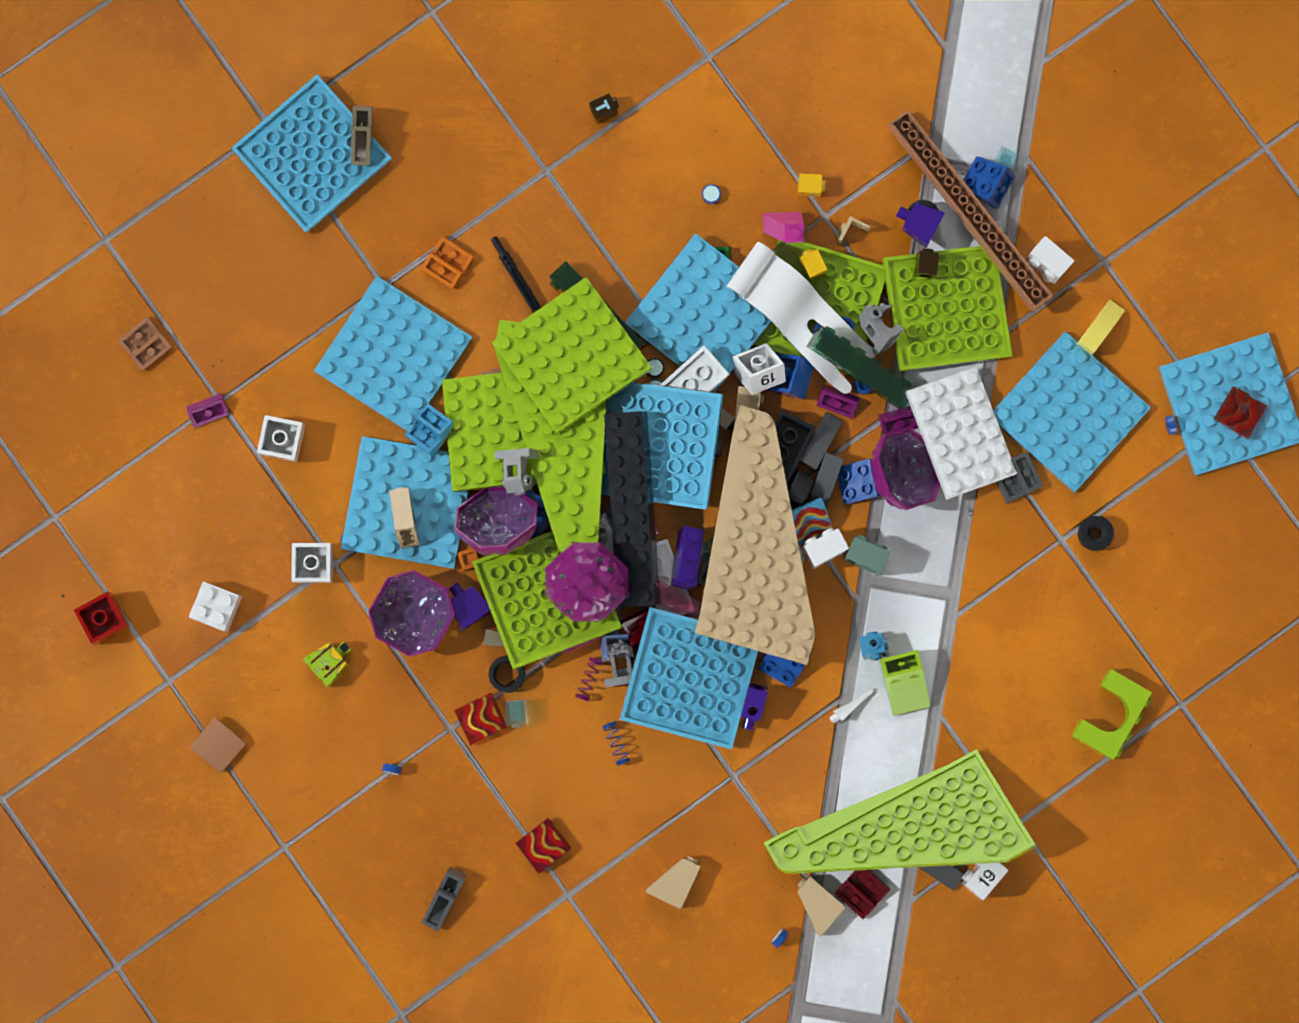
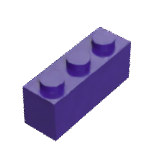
(687, 557)

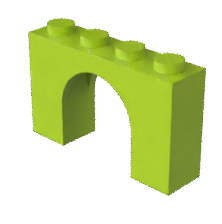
(1134, 700)

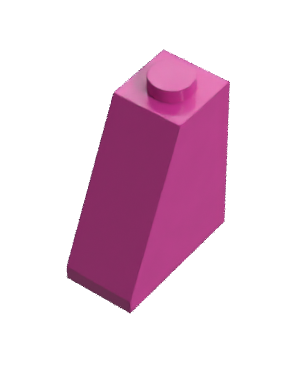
(784, 226)

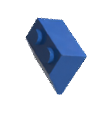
(797, 375)

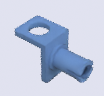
(606, 639)

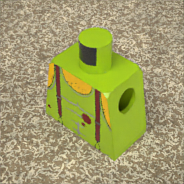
(328, 662)

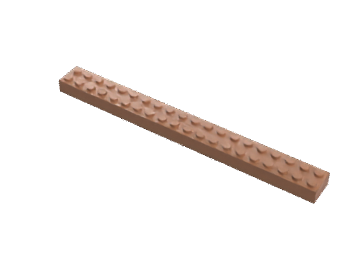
(970, 211)

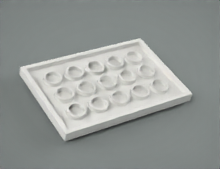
(961, 433)

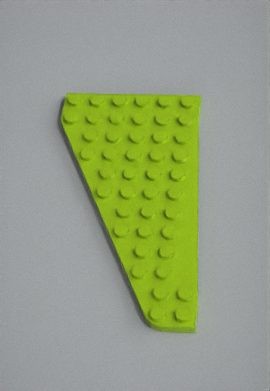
(567, 463)
(931, 821)

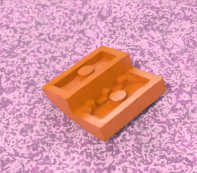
(447, 262)

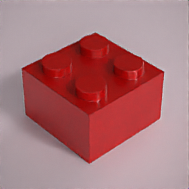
(101, 618)

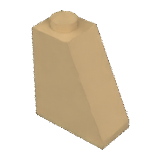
(404, 517)
(676, 882)
(819, 904)

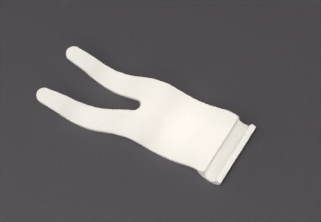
(790, 303)

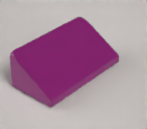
(838, 402)
(207, 410)
(897, 420)

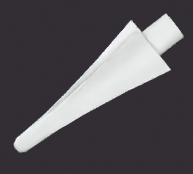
(842, 712)

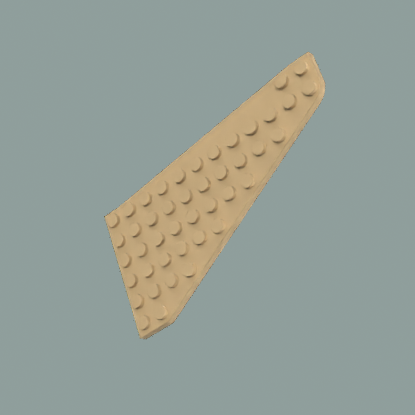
(755, 567)

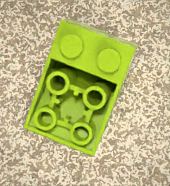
(905, 682)

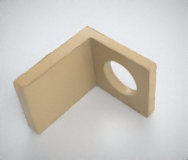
(845, 226)

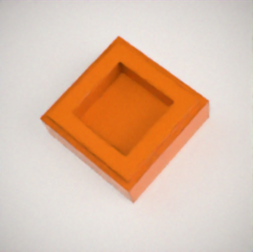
(466, 558)

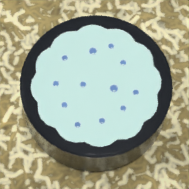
(657, 368)

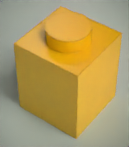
(810, 185)
(813, 264)

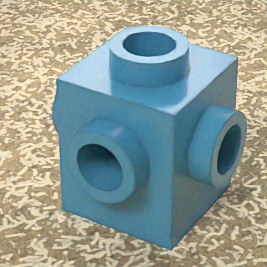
(867, 643)

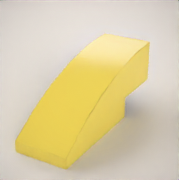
(1100, 327)

